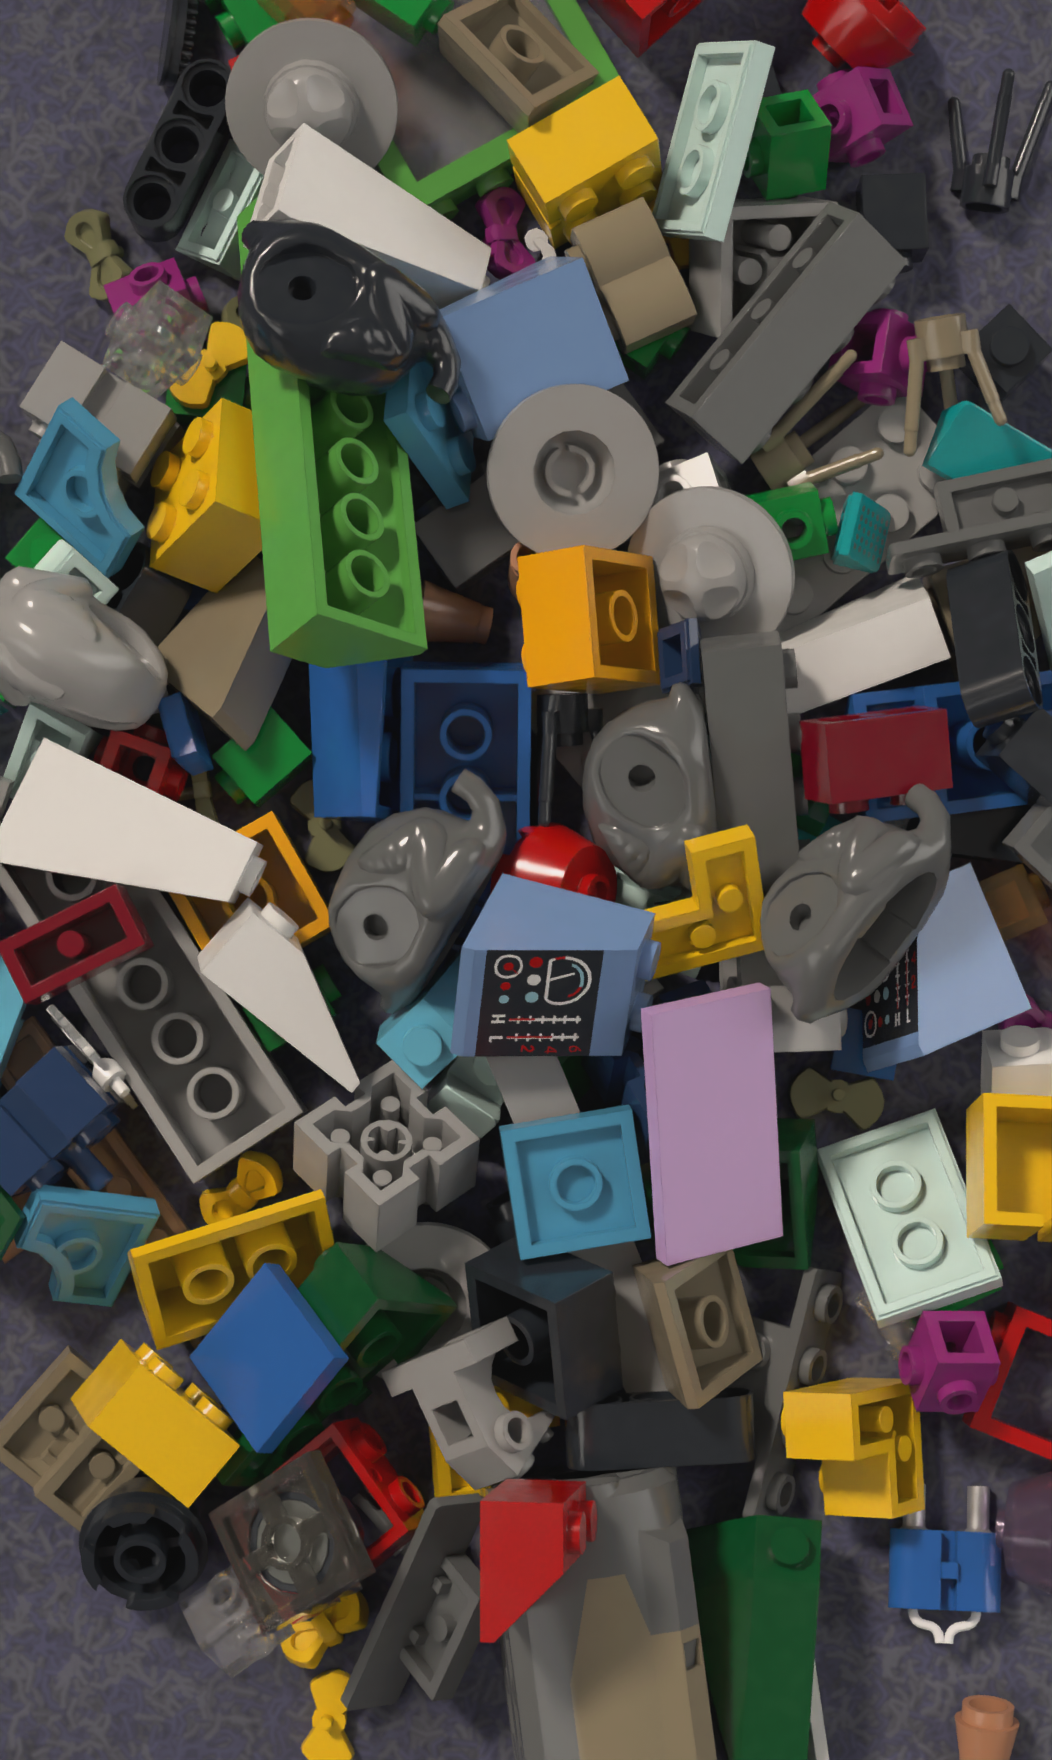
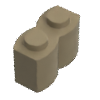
(633, 275)

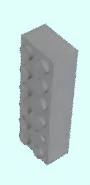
(172, 1030)

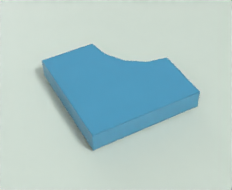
(77, 488)
(85, 1239)

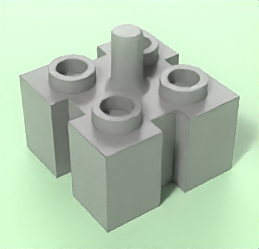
(128, 412)
(385, 1155)

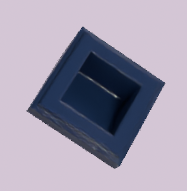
(680, 655)

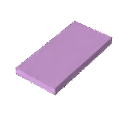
(712, 1122)

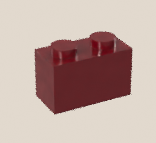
(874, 756)
(75, 944)

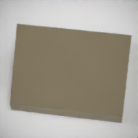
(514, 58)
(698, 1324)

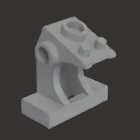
(463, 1410)

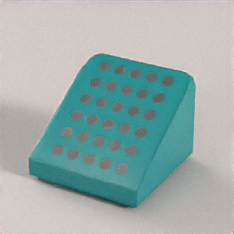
(861, 534)

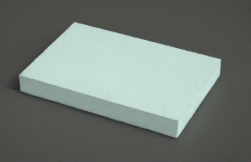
(711, 139)
(907, 1218)

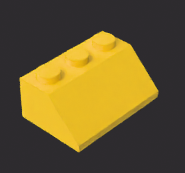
(199, 1273)

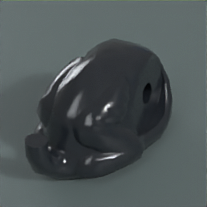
(339, 313)

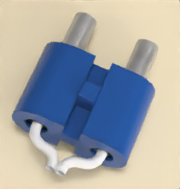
(946, 1567)

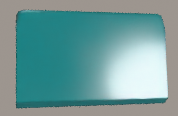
(972, 444)

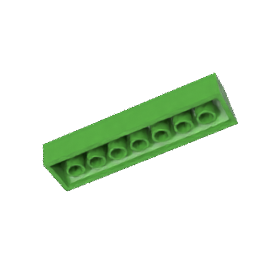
(332, 521)

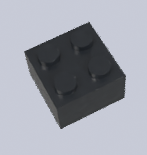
(562, 1324)

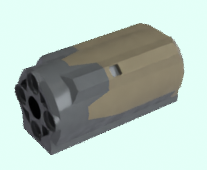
(615, 1644)

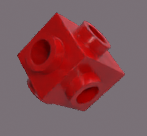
(125, 748)

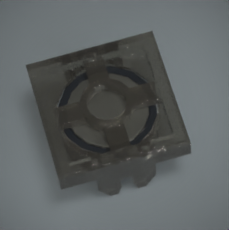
(293, 1538)

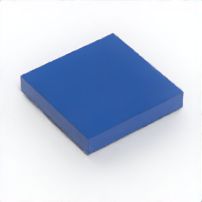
(268, 1358)

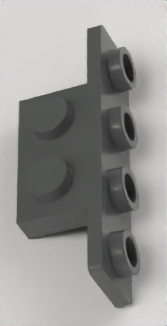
(981, 518)
(790, 1361)
(429, 1612)

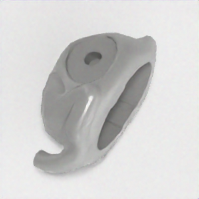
(75, 652)

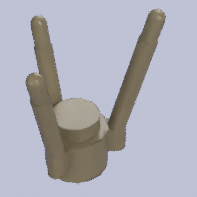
(942, 345)
(785, 458)

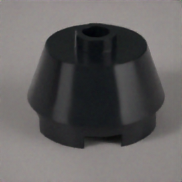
(143, 1545)

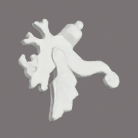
(106, 1071)

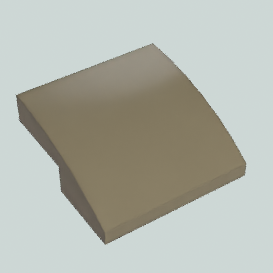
(55, 1449)

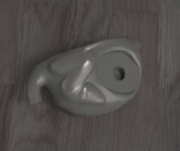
(651, 789)
(414, 890)
(855, 906)

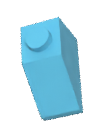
(421, 1033)

